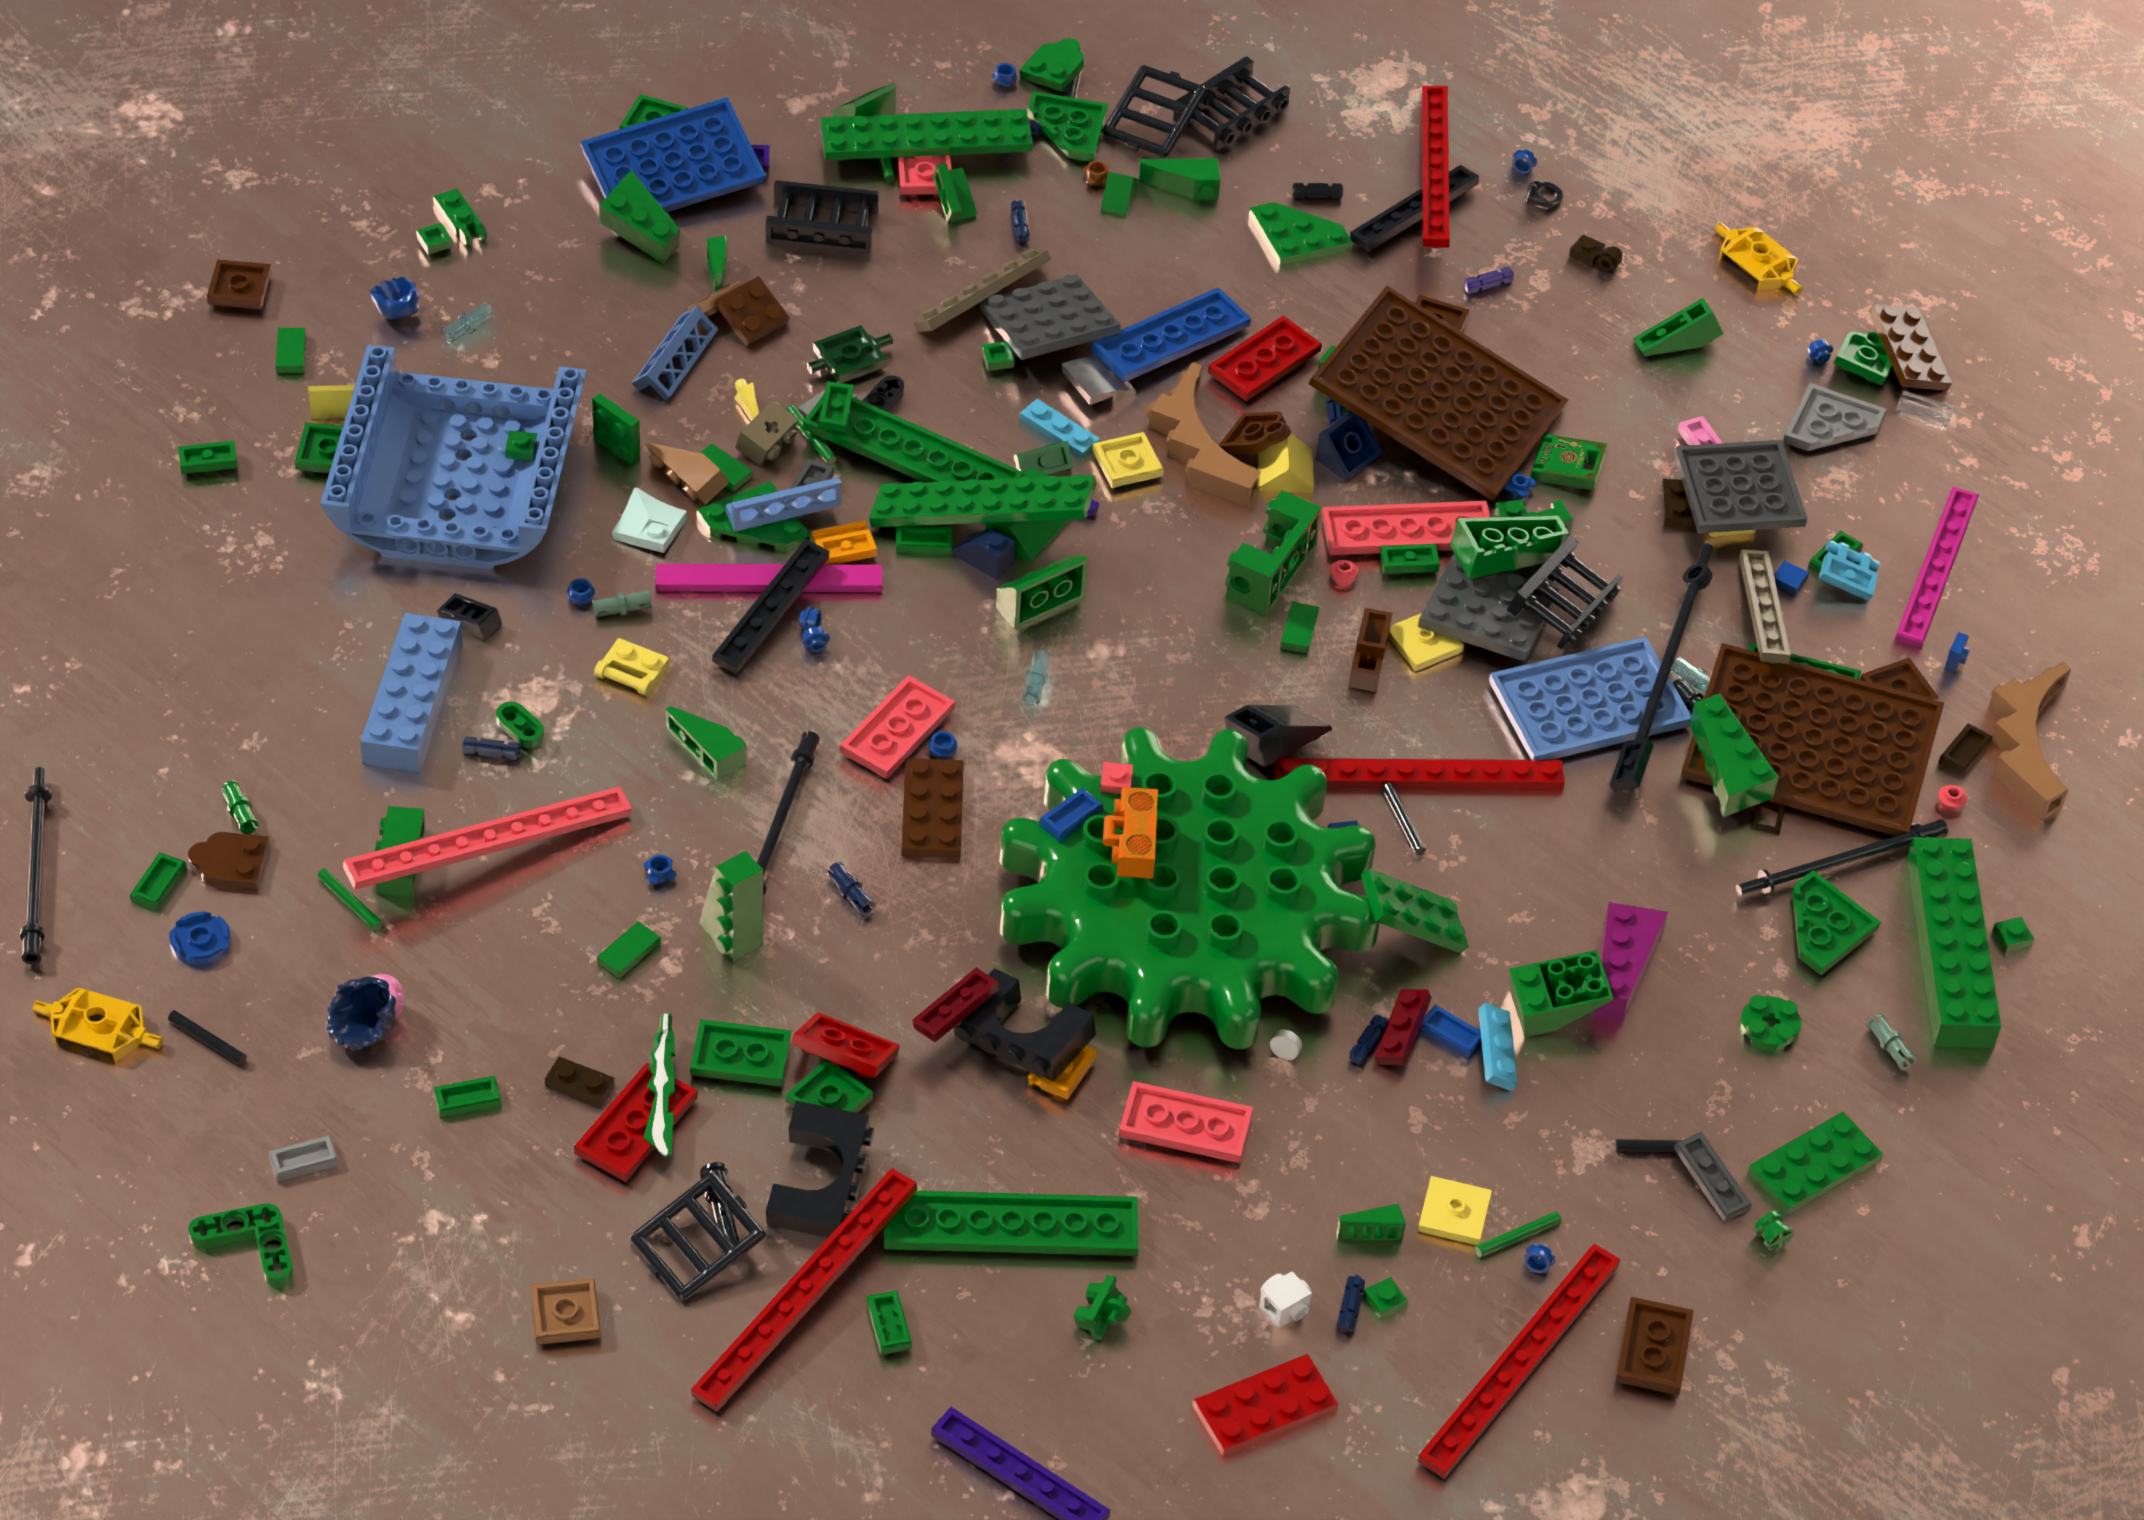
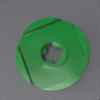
(1771, 1008)

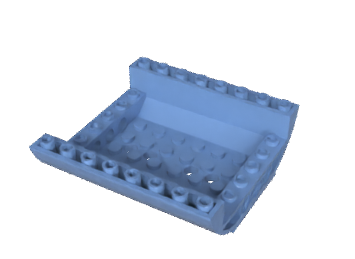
(403, 463)

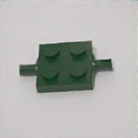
(850, 354)

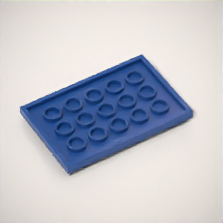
(678, 156)

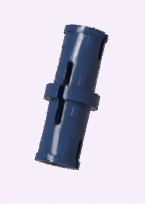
(851, 888)

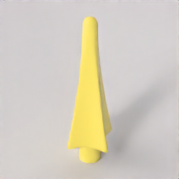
(747, 398)

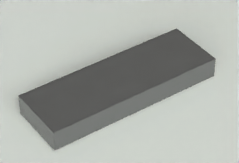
(1712, 1176)

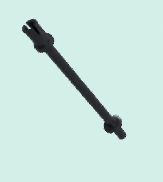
(802, 759)
(1767, 882)
(32, 933)

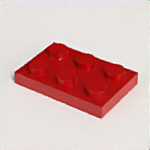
(845, 1045)

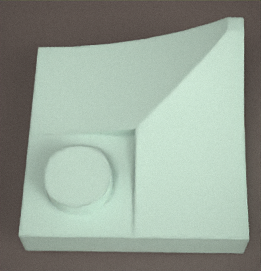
(648, 522)

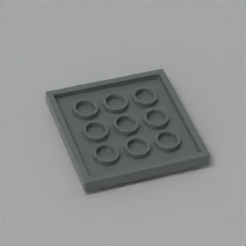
(1049, 316)
(1740, 486)
(1478, 611)

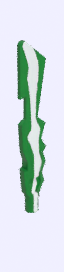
(660, 1122)

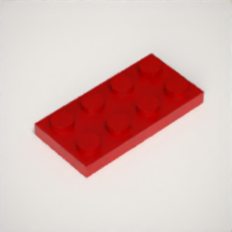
(1264, 358)
(617, 1136)
(1265, 1405)

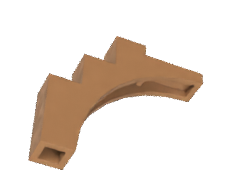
(1208, 465)
(2022, 763)

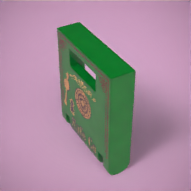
(1563, 459)

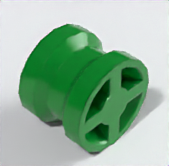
(1773, 1230)

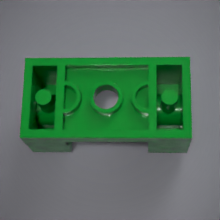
(1260, 577)

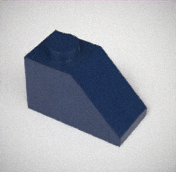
(987, 552)

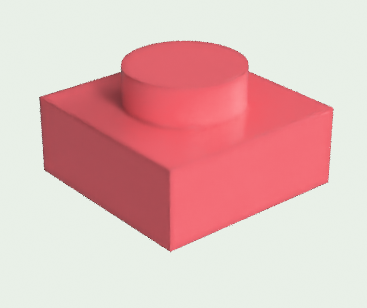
(1115, 777)

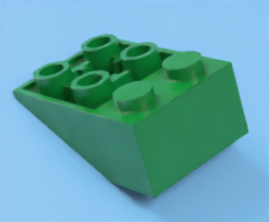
(1558, 991)

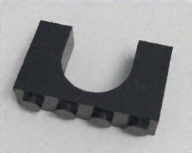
(1042, 1051)
(823, 1209)

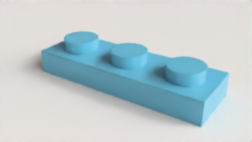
(1058, 428)
(1497, 1046)

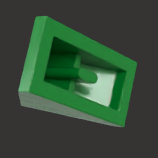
(1118, 194)

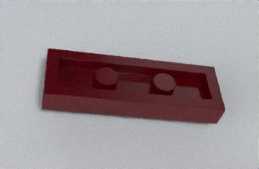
(955, 1004)
(1403, 1027)

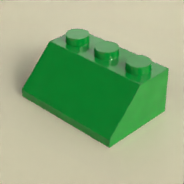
(1030, 536)
(1043, 591)

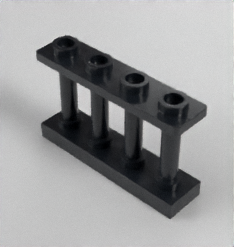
(1227, 84)
(817, 233)
(1552, 571)

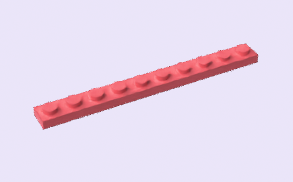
(486, 838)

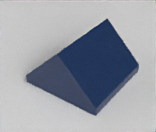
(1347, 446)

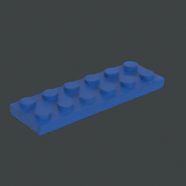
(1171, 334)

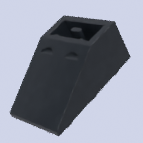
(1275, 730)

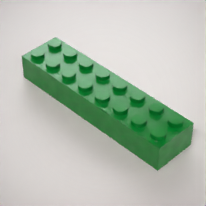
(1953, 943)

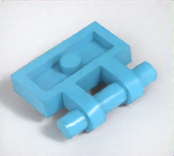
(1847, 575)

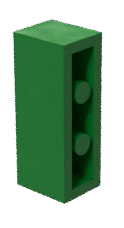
(400, 827)

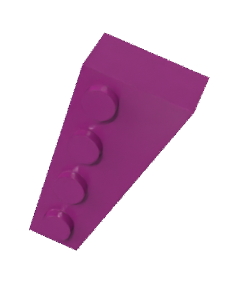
(1626, 950)

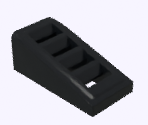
(482, 627)

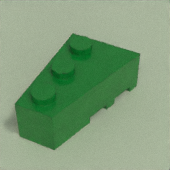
(639, 218)

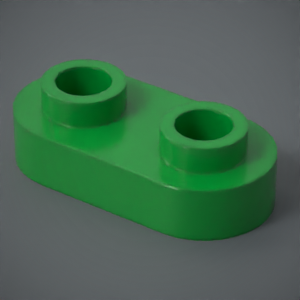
(524, 728)

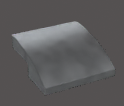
(1096, 380)

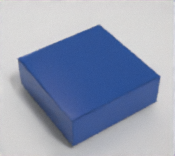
(1790, 577)

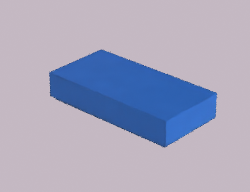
(1070, 815)
(1451, 1031)

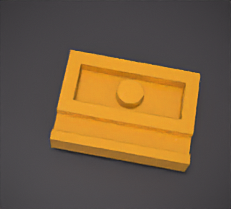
(846, 542)
(1071, 1076)

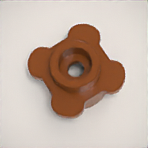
(1096, 172)

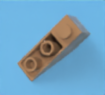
(692, 469)

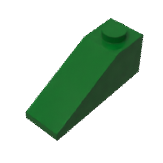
(1182, 176)
(1682, 331)
(708, 742)

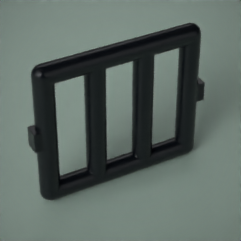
(1174, 131)
(706, 1271)

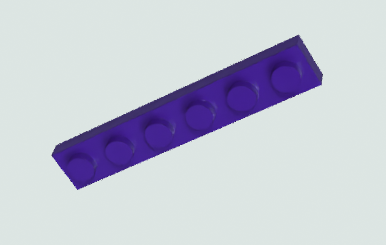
(1016, 1469)

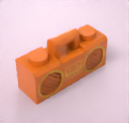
(1138, 819)

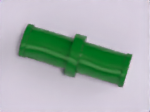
(239, 807)

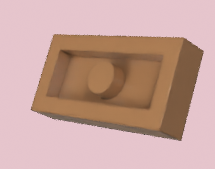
(707, 304)

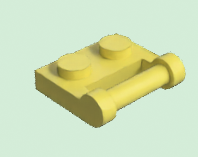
(634, 661)

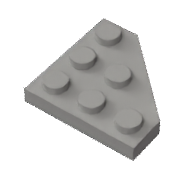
(1830, 419)

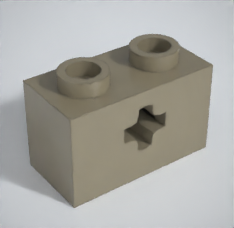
(767, 434)

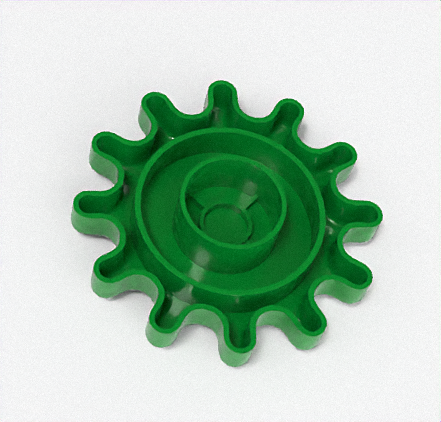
(1234, 898)

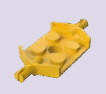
(1771, 269)
(116, 1033)

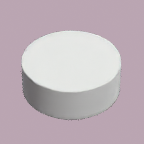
(1286, 1044)

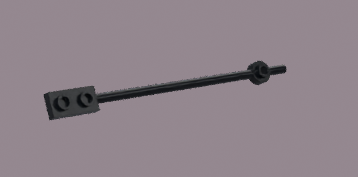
(1636, 754)

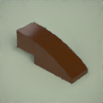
(1370, 650)

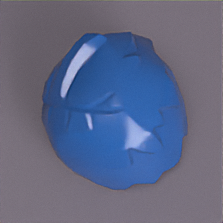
(396, 298)

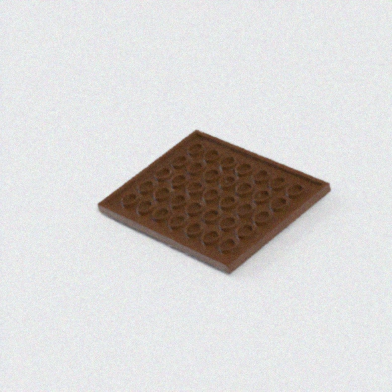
(1439, 392)
(1829, 737)

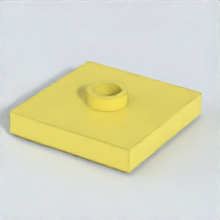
(1128, 460)
(1421, 646)
(1454, 1210)

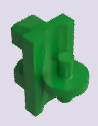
(1106, 1308)

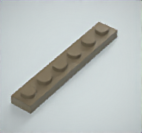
(975, 293)
(1764, 606)

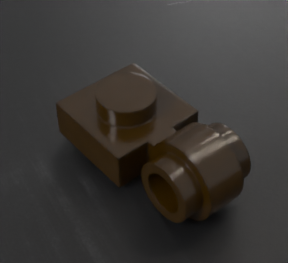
(1590, 251)

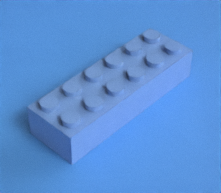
(411, 692)

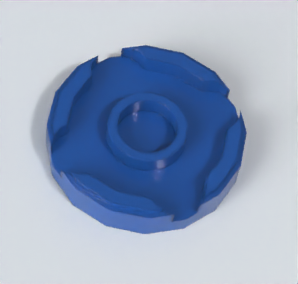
(200, 938)

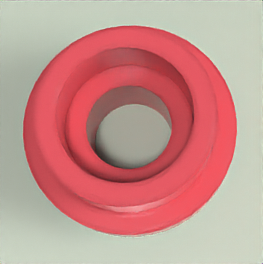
(1343, 572)
(1952, 798)

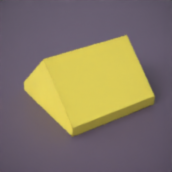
(330, 401)
(1286, 467)

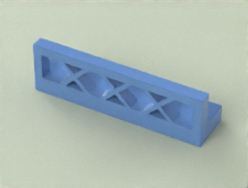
(668, 348)
(784, 504)

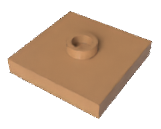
(565, 1311)

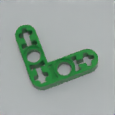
(260, 1231)

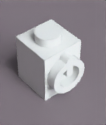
(1285, 1298)

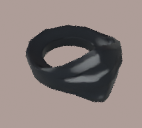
(1535, 197)

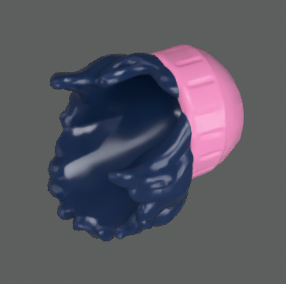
(364, 1010)

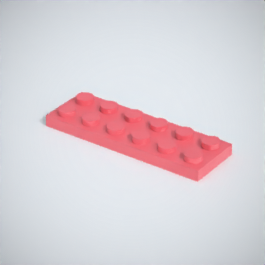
(1371, 526)

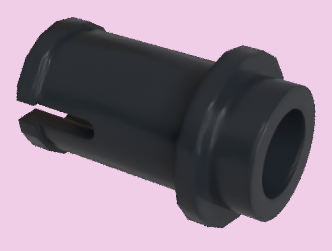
(1687, 694)

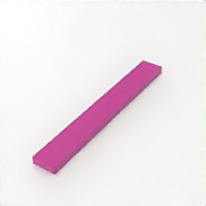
(1936, 568)
(758, 576)

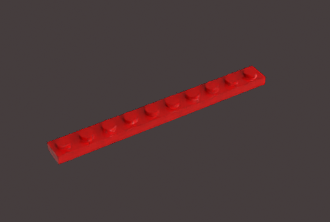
(1435, 167)
(1432, 773)
(803, 1290)
(1518, 1361)

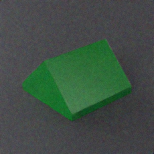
(875, 102)

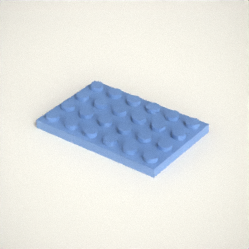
(1586, 699)

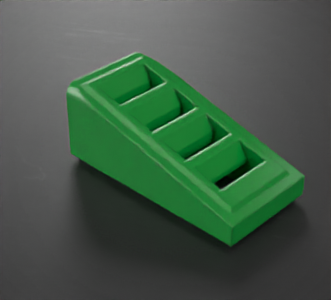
(716, 259)
(1373, 1224)

